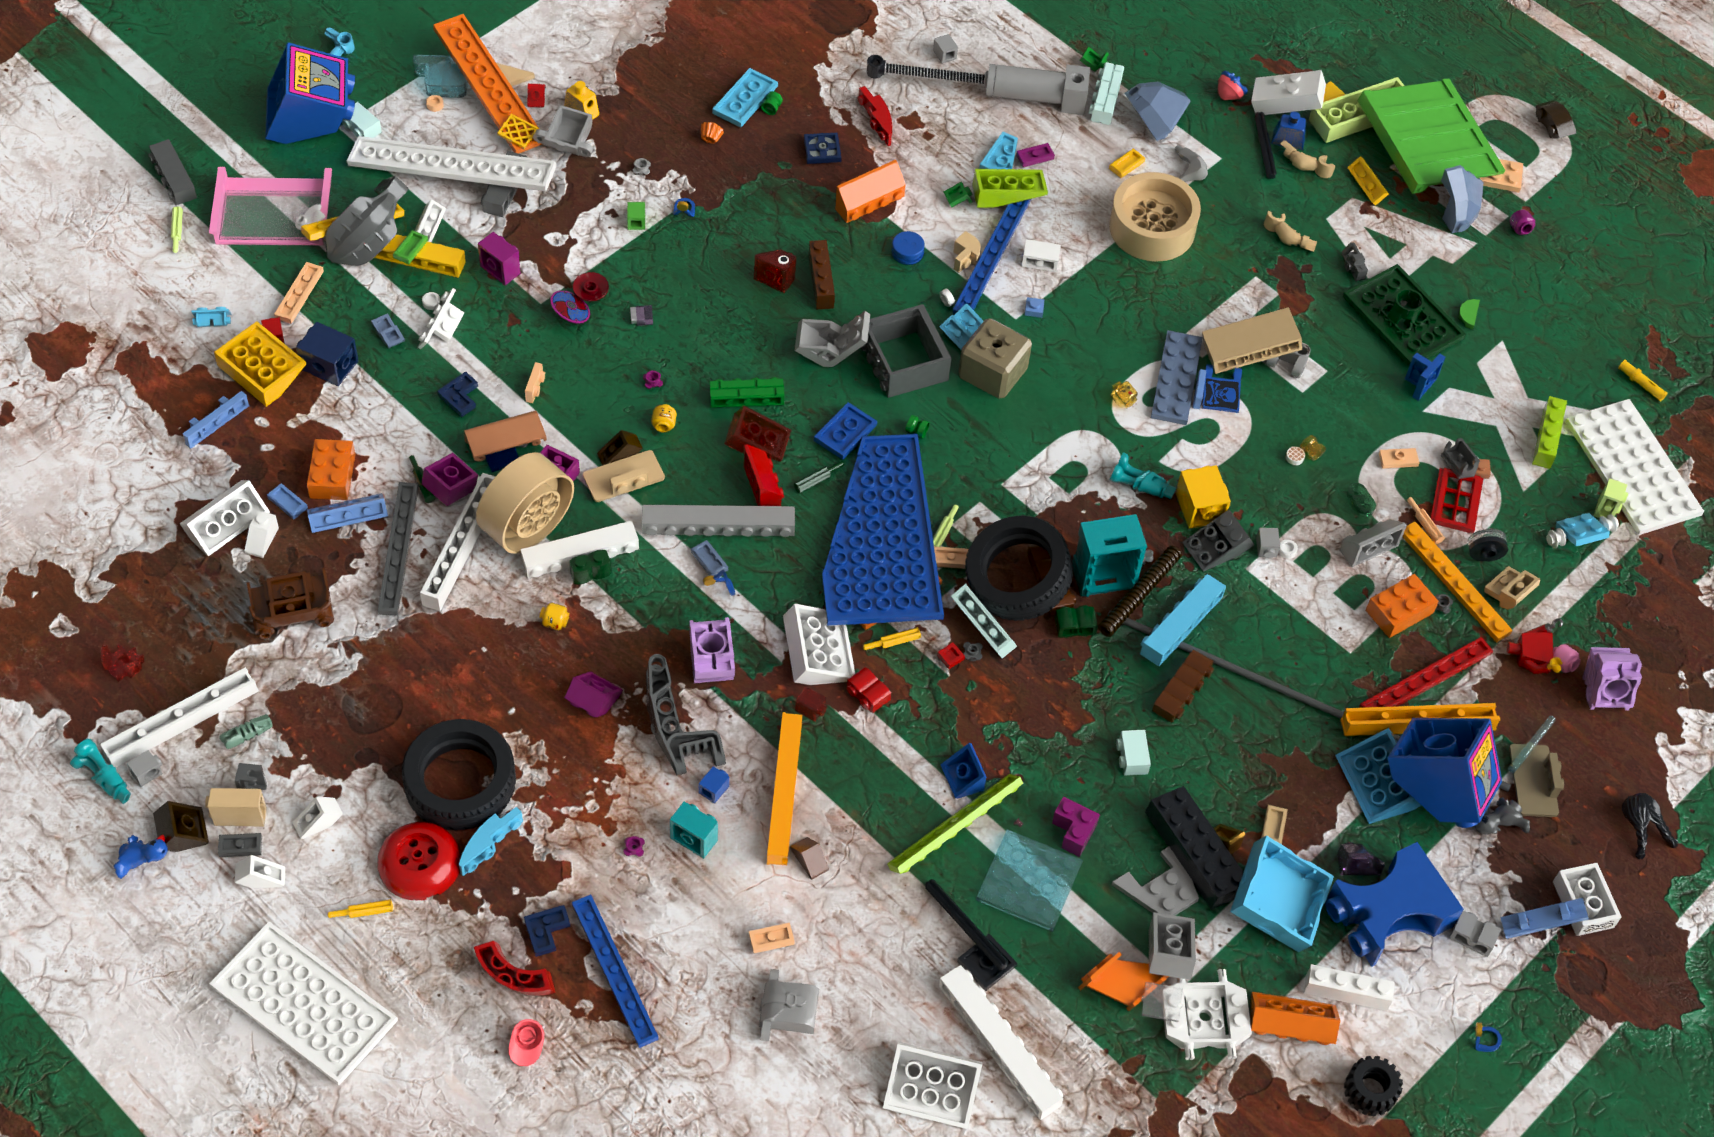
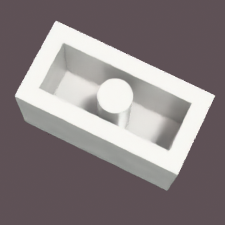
(1041, 255)

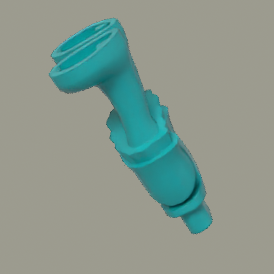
(1144, 480)
(105, 775)

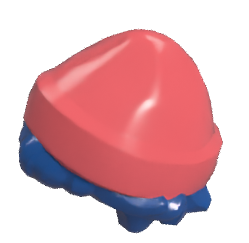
(1230, 87)

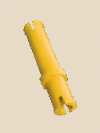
(1642, 380)

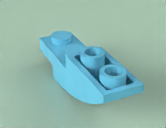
(482, 843)

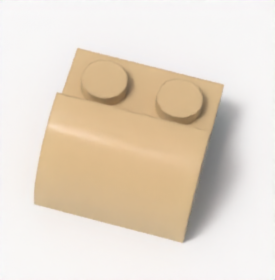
(1511, 587)

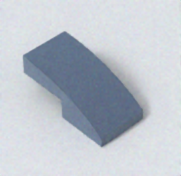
(387, 331)

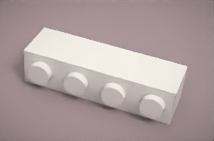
(1349, 987)

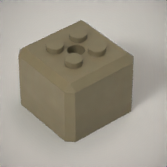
(994, 358)

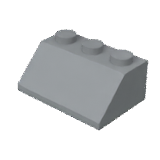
(1372, 541)

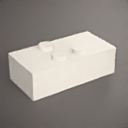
(1289, 92)

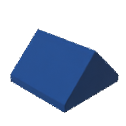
(964, 772)

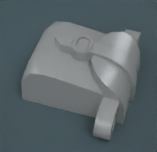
(568, 132)
(787, 1006)

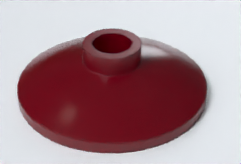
(590, 286)

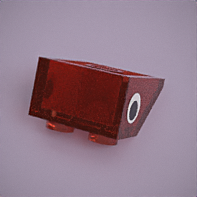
(775, 269)

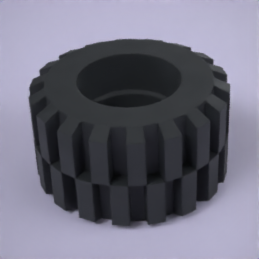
(1379, 1071)

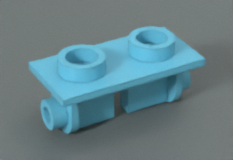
(218, 315)

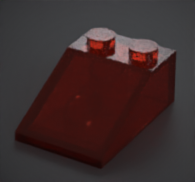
(758, 431)

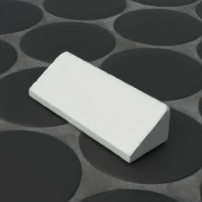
(430, 219)

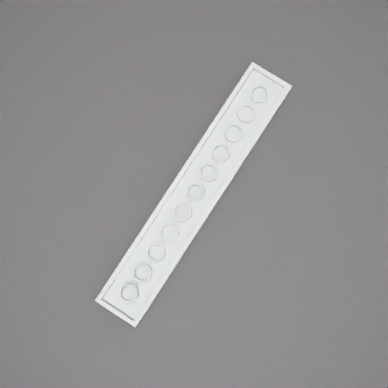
(452, 163)

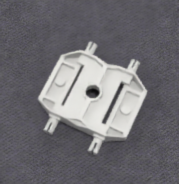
(1206, 998)

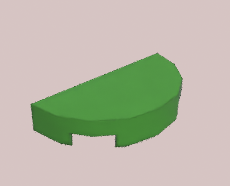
(1468, 312)

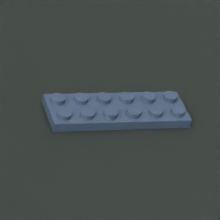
(1176, 377)

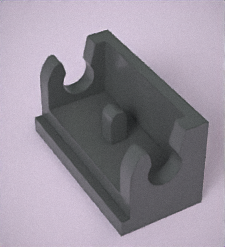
(1460, 459)
(250, 777)

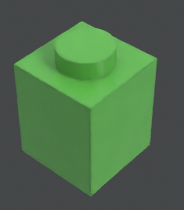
(636, 215)

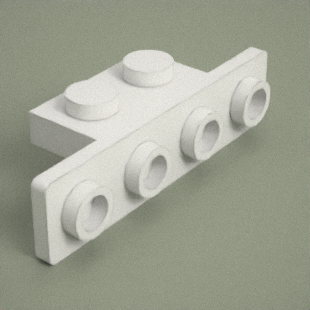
(444, 322)

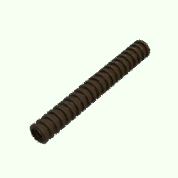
(1139, 591)

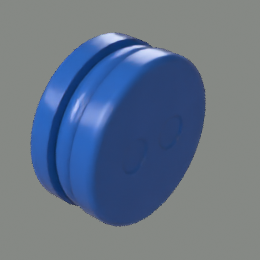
(908, 248)

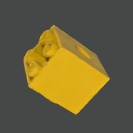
(1202, 495)

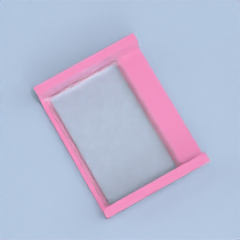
(265, 209)

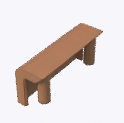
(504, 434)

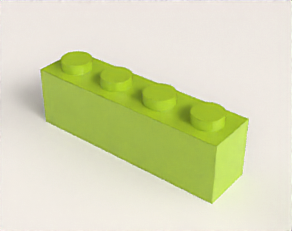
(1549, 432)

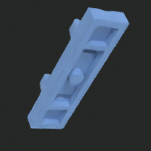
(228, 409)
(1544, 918)

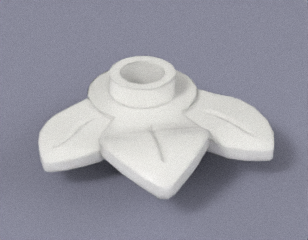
(312, 215)

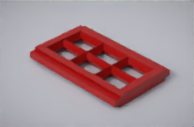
(1473, 506)

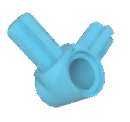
(343, 42)

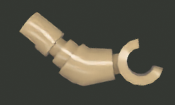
(1306, 162)
(1286, 233)

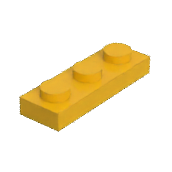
(1368, 180)

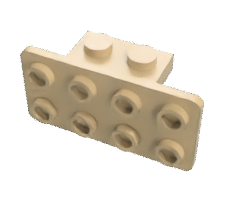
(623, 476)

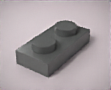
(240, 845)

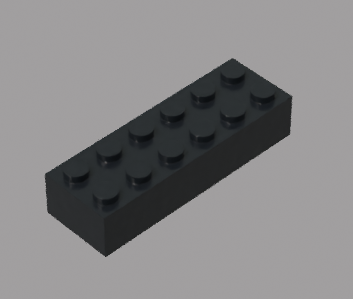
(1196, 846)

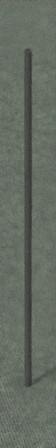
(1260, 679)

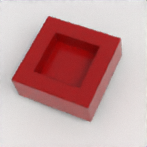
(950, 655)

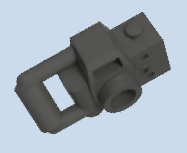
(1354, 262)

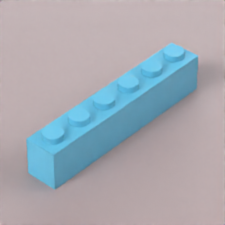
(1182, 619)

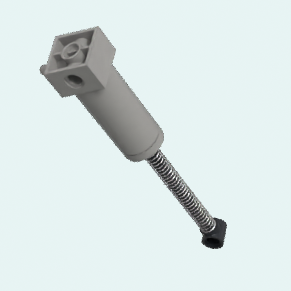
(1005, 81)

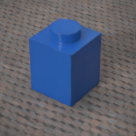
(714, 784)

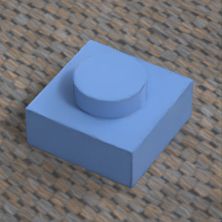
(1034, 307)

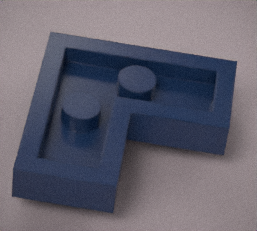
(456, 393)
(542, 924)

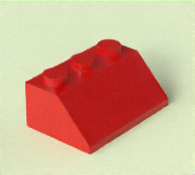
(761, 477)

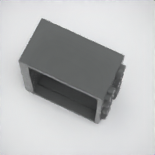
(915, 377)

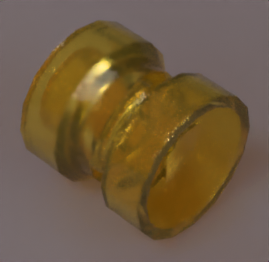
(1312, 447)

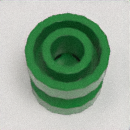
(772, 102)
(917, 426)

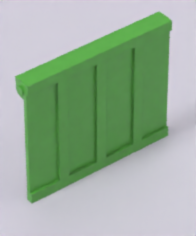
(1428, 131)

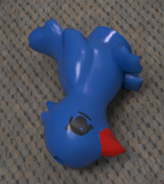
(136, 853)

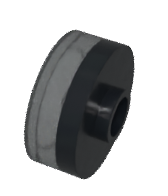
(1488, 545)

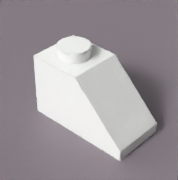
(261, 533)
(317, 816)
(259, 873)

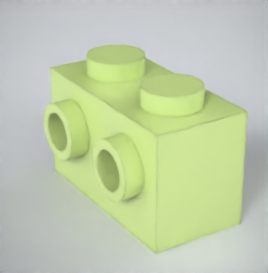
(1611, 499)

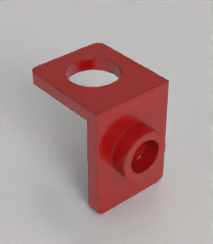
(536, 95)

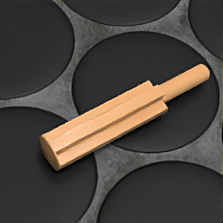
(1426, 522)

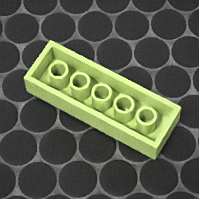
(1344, 114)

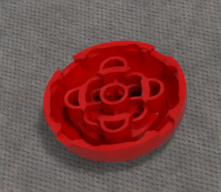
(412, 879)

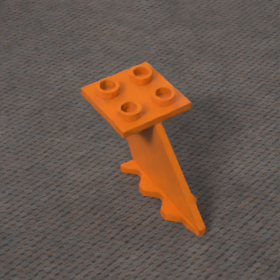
(1121, 979)

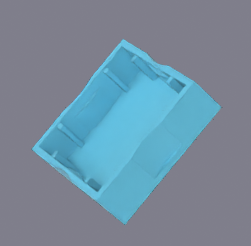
(1282, 894)

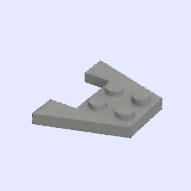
(1167, 893)

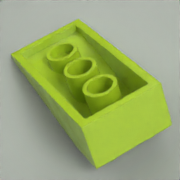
(1007, 186)

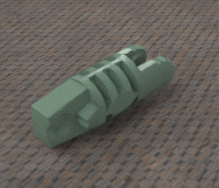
(246, 731)

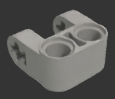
(1298, 359)

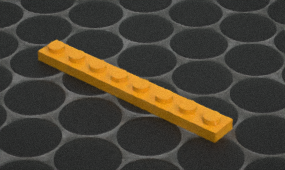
(1456, 582)

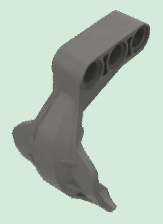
(365, 225)

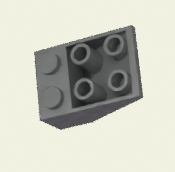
(1218, 541)

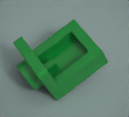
(1093, 59)

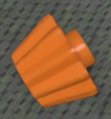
(711, 132)

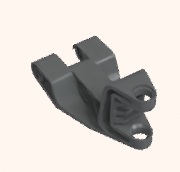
(659, 693)

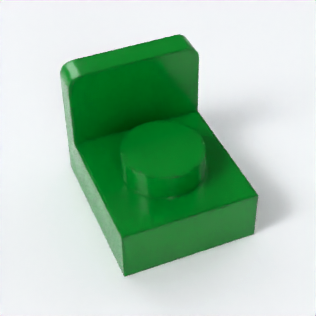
(958, 194)

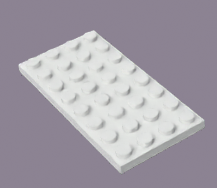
(1628, 452)
(303, 1002)

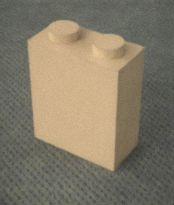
(236, 807)

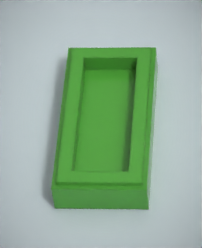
(410, 247)

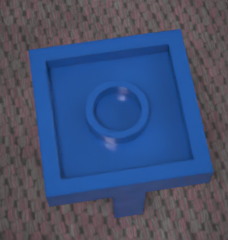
(1423, 373)

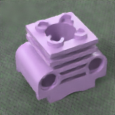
(712, 651)
(1612, 677)

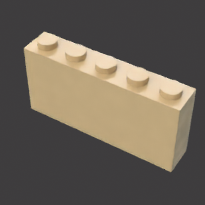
(1252, 340)

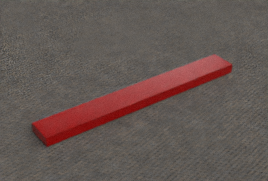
(1430, 675)

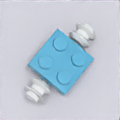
(1582, 530)

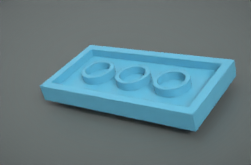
(744, 97)

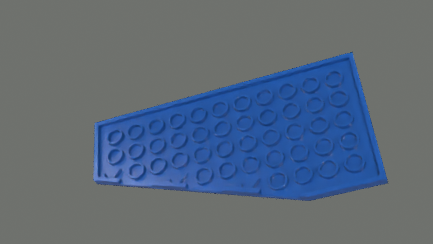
(883, 543)

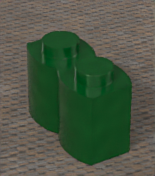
(589, 567)
(1076, 621)

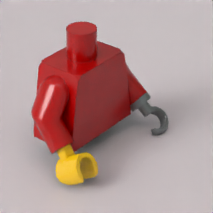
(1535, 649)

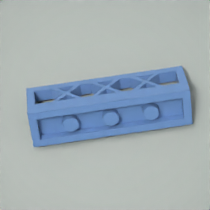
(347, 512)

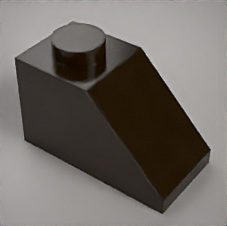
(619, 447)

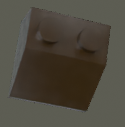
(181, 826)

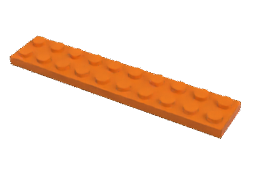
(484, 76)

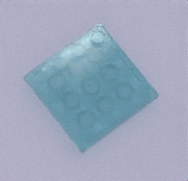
(1029, 880)

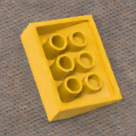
(259, 363)

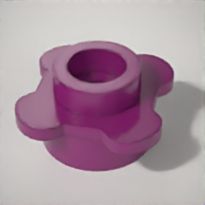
(652, 375)
(634, 841)

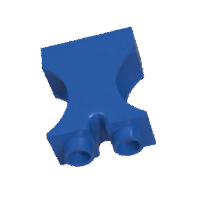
(1406, 900)

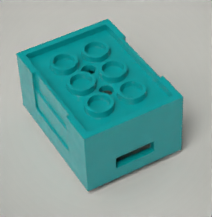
(1109, 551)

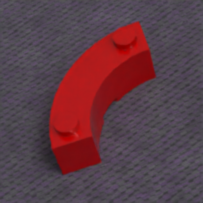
(516, 979)

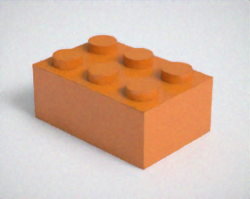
(331, 469)
(1401, 605)

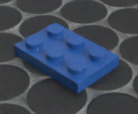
(845, 431)

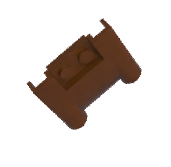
(290, 601)

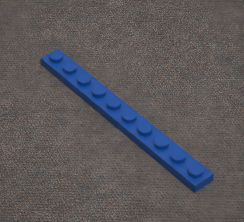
(991, 255)

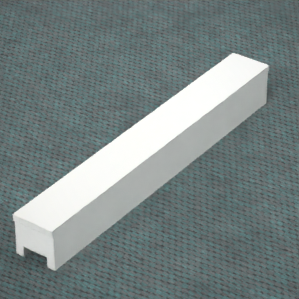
(179, 718)

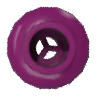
(1522, 222)

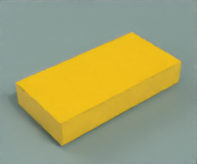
(1127, 163)

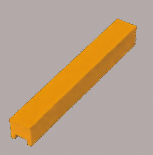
(1376, 719)
(784, 789)

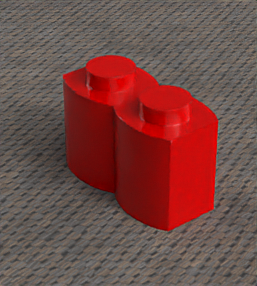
(868, 690)

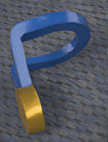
(682, 205)
(710, 580)
(1478, 1032)

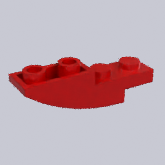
(879, 113)

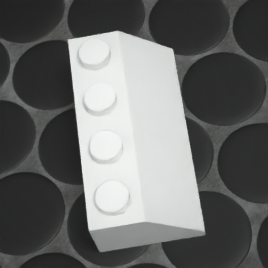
(224, 517)

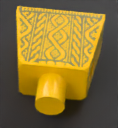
(581, 99)

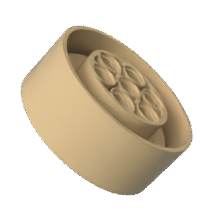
(1154, 216)
(524, 502)

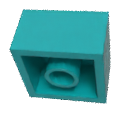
(694, 829)

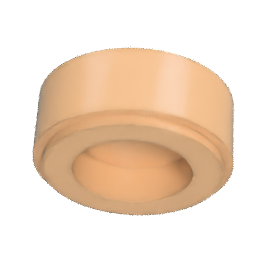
(434, 103)

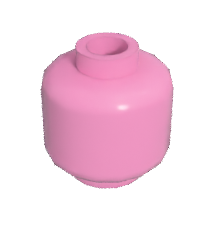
(1568, 656)

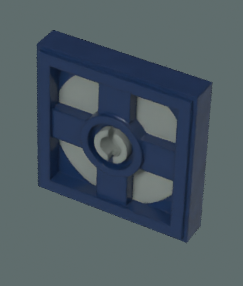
(822, 148)

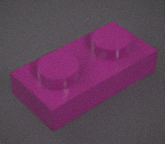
(1035, 155)

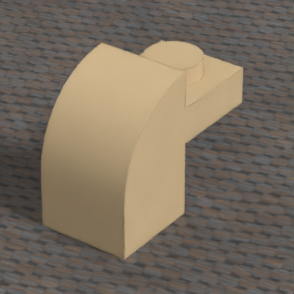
(968, 251)

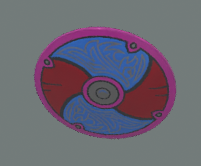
(570, 307)

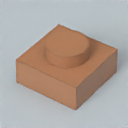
(1484, 469)

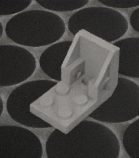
(830, 343)

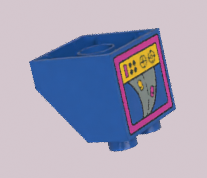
(308, 95)
(1448, 767)

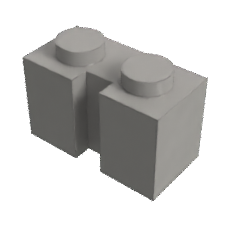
(1475, 934)

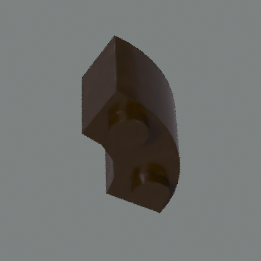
(1555, 119)

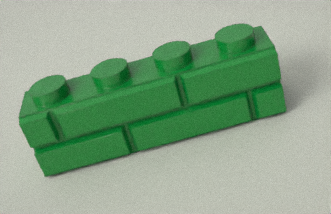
(746, 392)

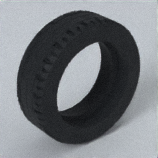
(1011, 532)
(453, 736)

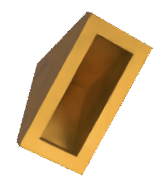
(1230, 837)

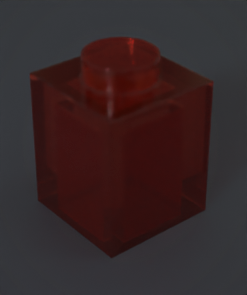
(811, 704)

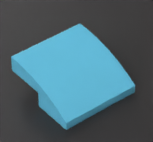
(962, 325)

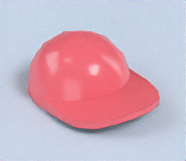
(526, 1042)

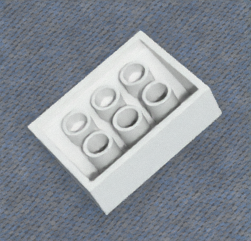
(816, 650)
(932, 1085)

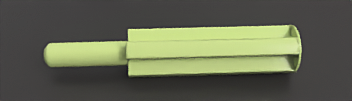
(176, 227)
(944, 527)

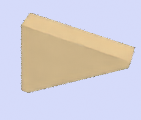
(515, 75)

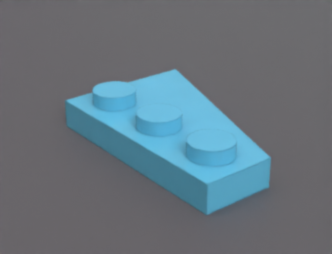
(1001, 154)

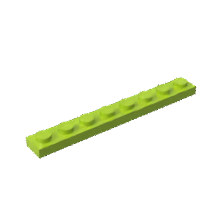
(955, 823)

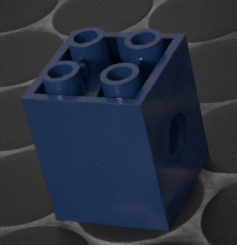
(327, 353)

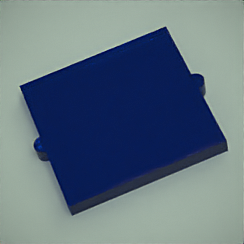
(500, 459)

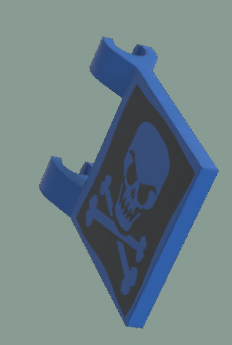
(1222, 393)

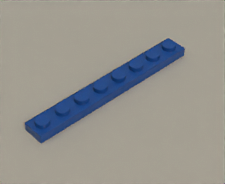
(615, 971)

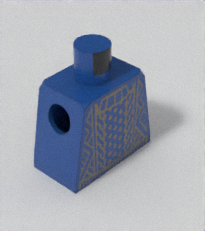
(1290, 129)

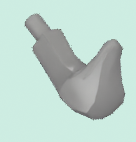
(1197, 169)

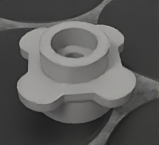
(641, 166)

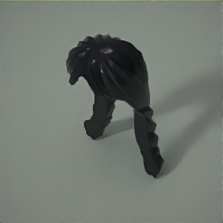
(1640, 810)

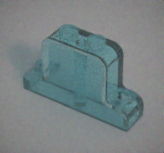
(440, 75)

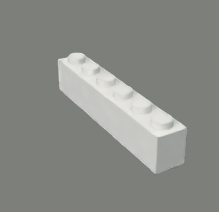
(556, 554)

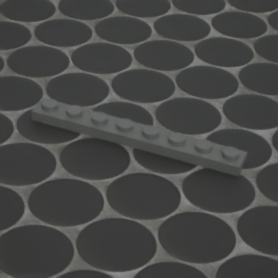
(398, 549)

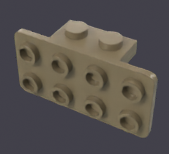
(1537, 781)

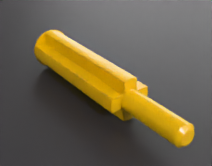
(895, 639)
(364, 909)

